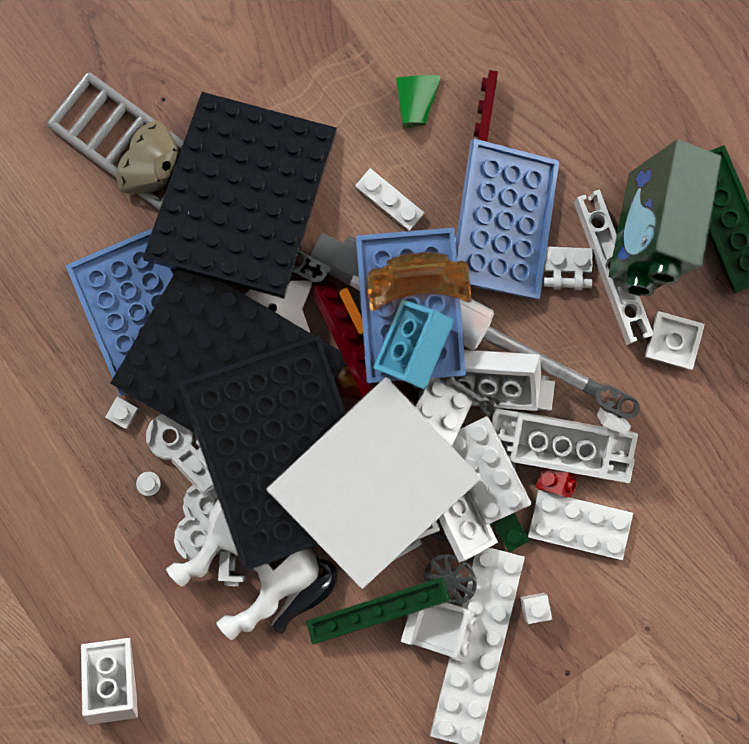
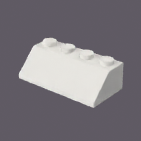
(504, 375)

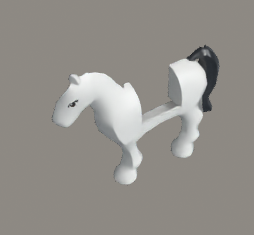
(291, 577)

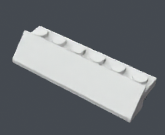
(565, 445)

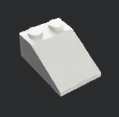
(108, 681)

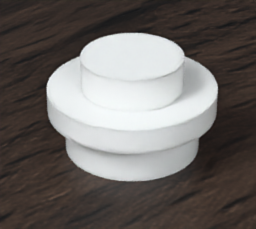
(148, 483)

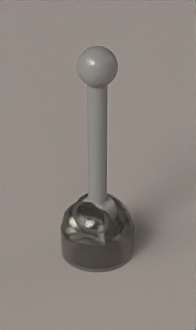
(487, 404)

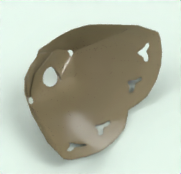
(147, 160)

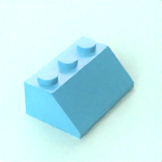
(413, 343)

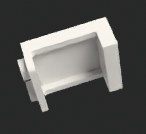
(441, 629)

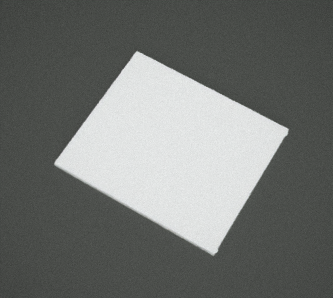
(374, 483)

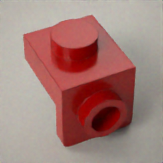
(557, 482)

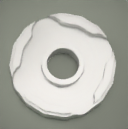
(156, 440)

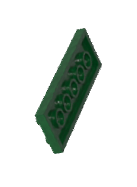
(730, 223)

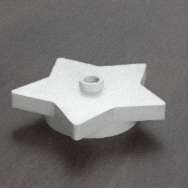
(292, 305)

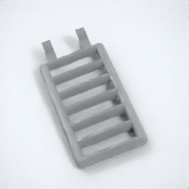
(89, 149)

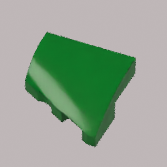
(416, 98)

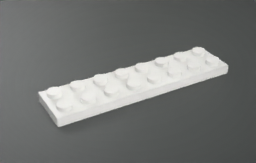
(471, 679)

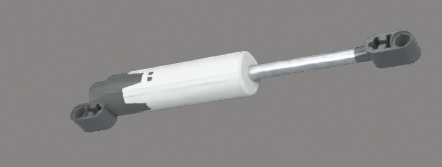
(341, 263)

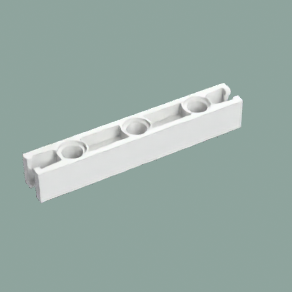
(603, 243)

